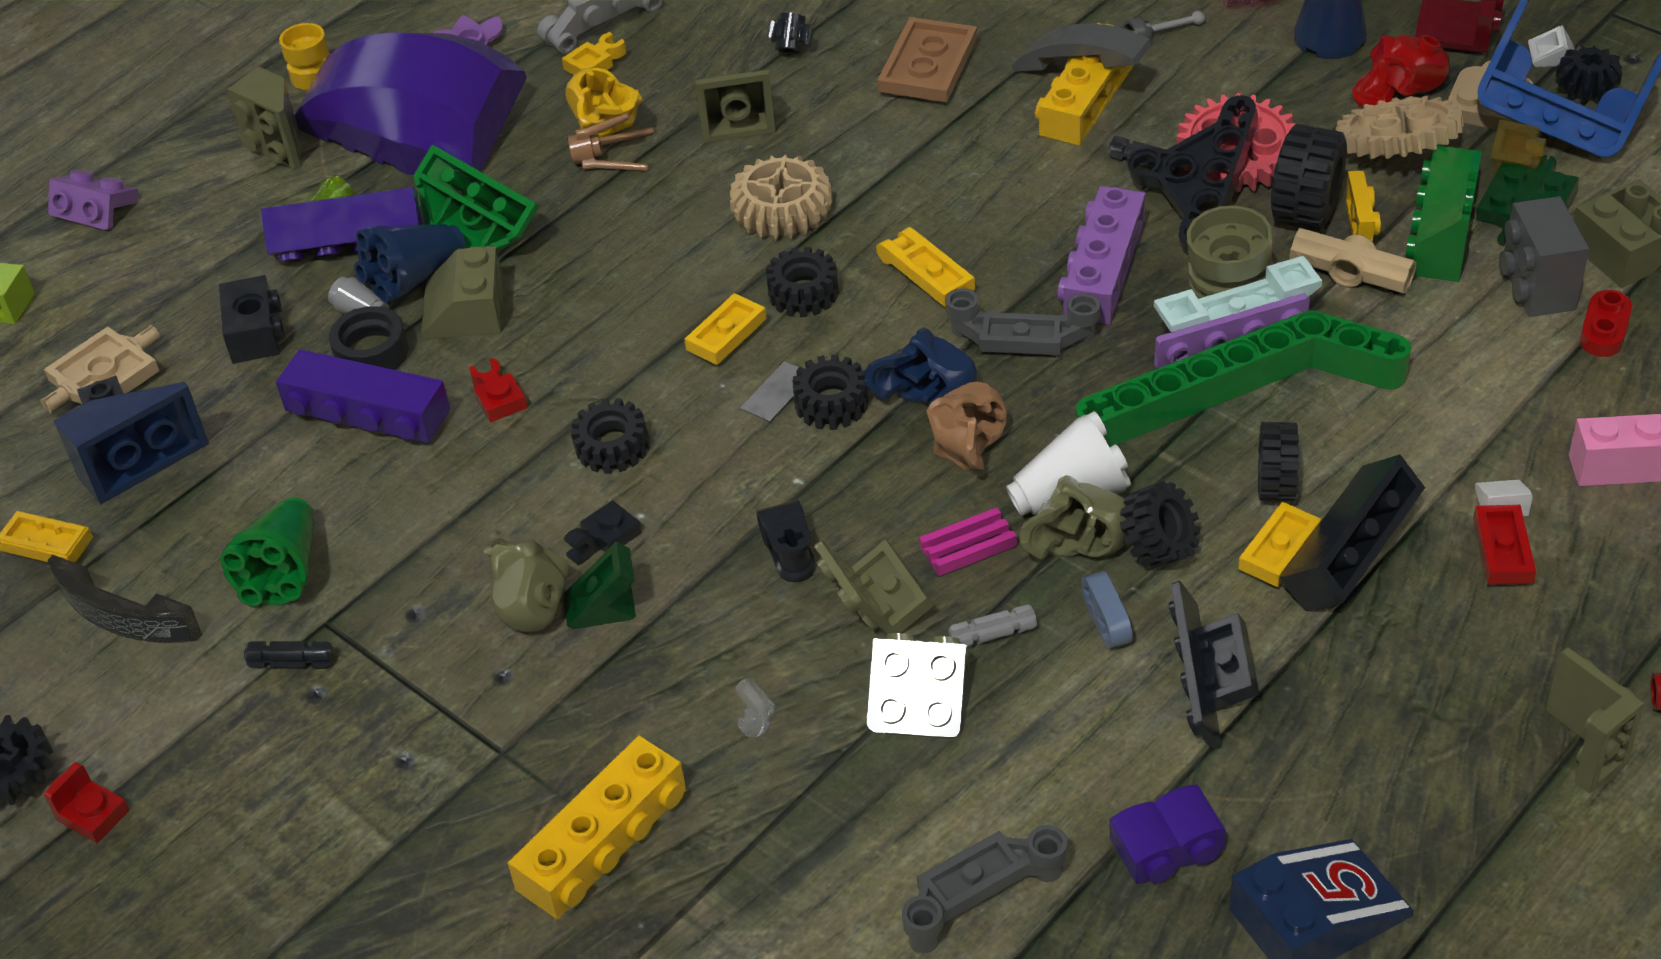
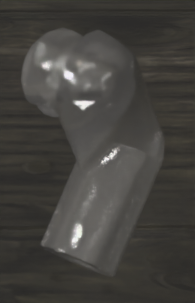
(759, 711)

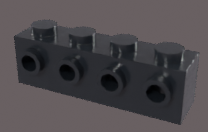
(1352, 533)

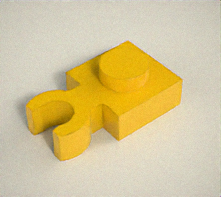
(594, 55)

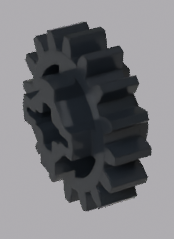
(17, 767)

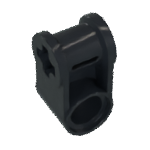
(788, 540)

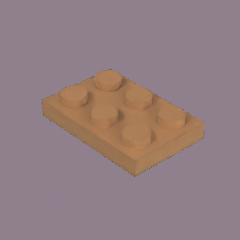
(927, 59)

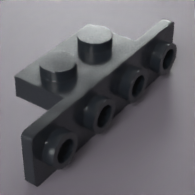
(1215, 663)

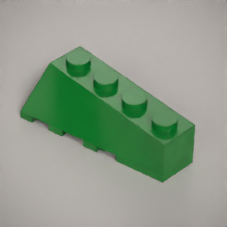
(1444, 214)

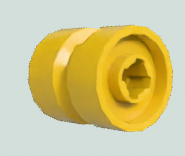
(305, 51)

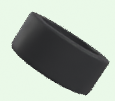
(368, 322)

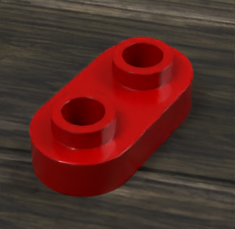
(1605, 323)

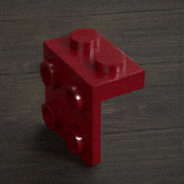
(1460, 23)

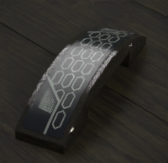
(156, 622)

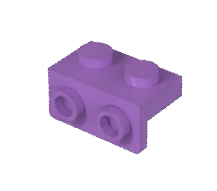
(88, 199)

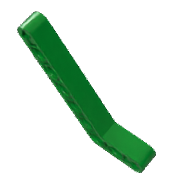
(1246, 365)

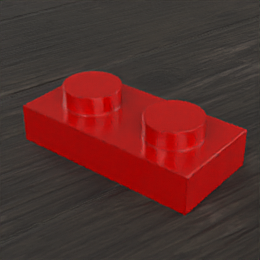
(1504, 544)

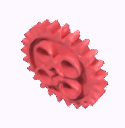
(1264, 147)

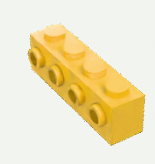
(1078, 98)
(597, 827)

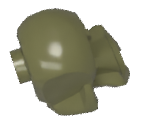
(1075, 522)
(526, 583)

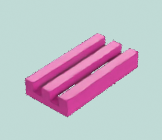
(964, 536)

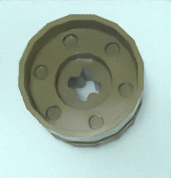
(1227, 249)

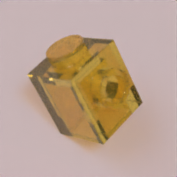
(1517, 144)

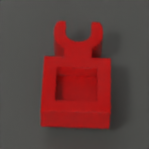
(496, 392)

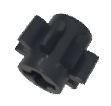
(790, 33)

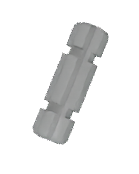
(994, 625)

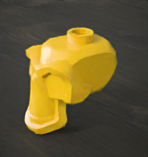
(599, 96)

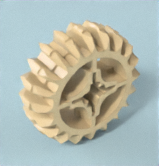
(780, 197)

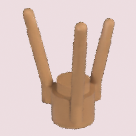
(587, 146)

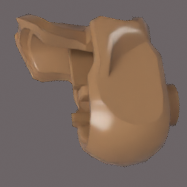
(967, 423)

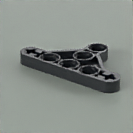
(1204, 157)

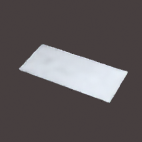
(772, 393)

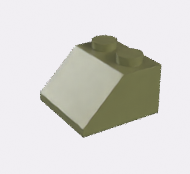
(735, 106)
(464, 295)

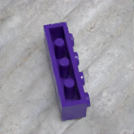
(334, 222)
(363, 395)

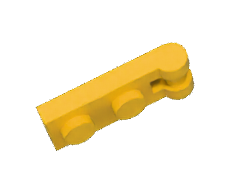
(924, 264)

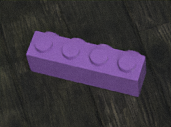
(1104, 249)

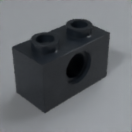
(250, 319)

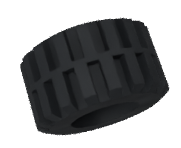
(1308, 176)

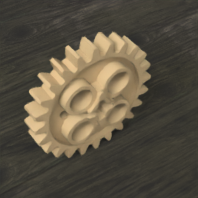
(1401, 126)

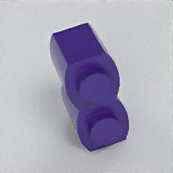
(1167, 834)

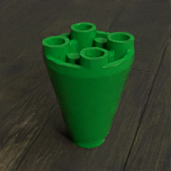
(271, 555)

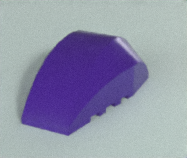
(412, 91)

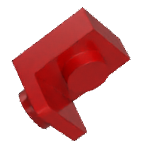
(84, 804)

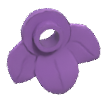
(470, 29)

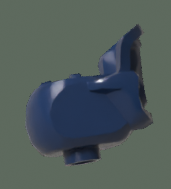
(921, 370)

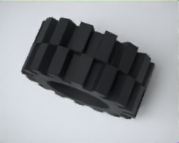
(801, 266)
(835, 407)
(610, 419)
(1278, 461)
(1160, 524)

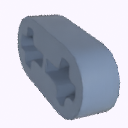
(1106, 609)

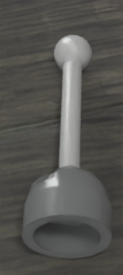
(1144, 28)

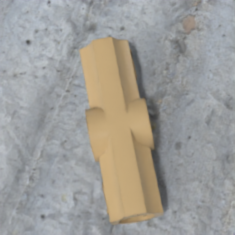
(1354, 260)

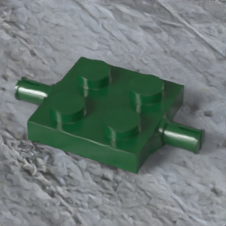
(1519, 184)

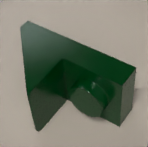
(603, 591)

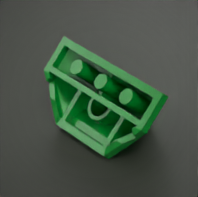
(471, 201)

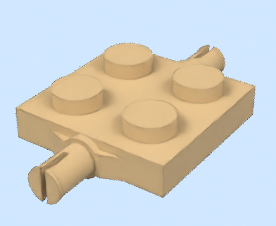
(100, 358)

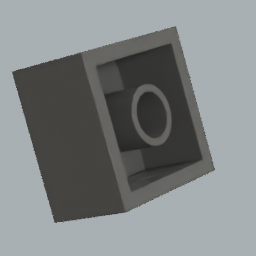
(1544, 256)

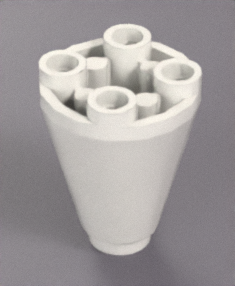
(1077, 453)

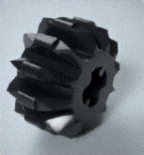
(1588, 73)

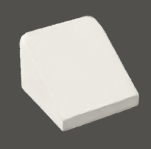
(1550, 47)
(1505, 493)

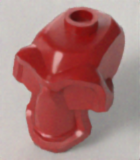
(1404, 66)

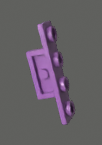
(1206, 335)

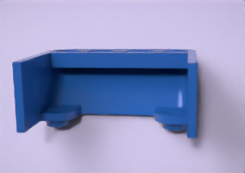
(1593, 131)

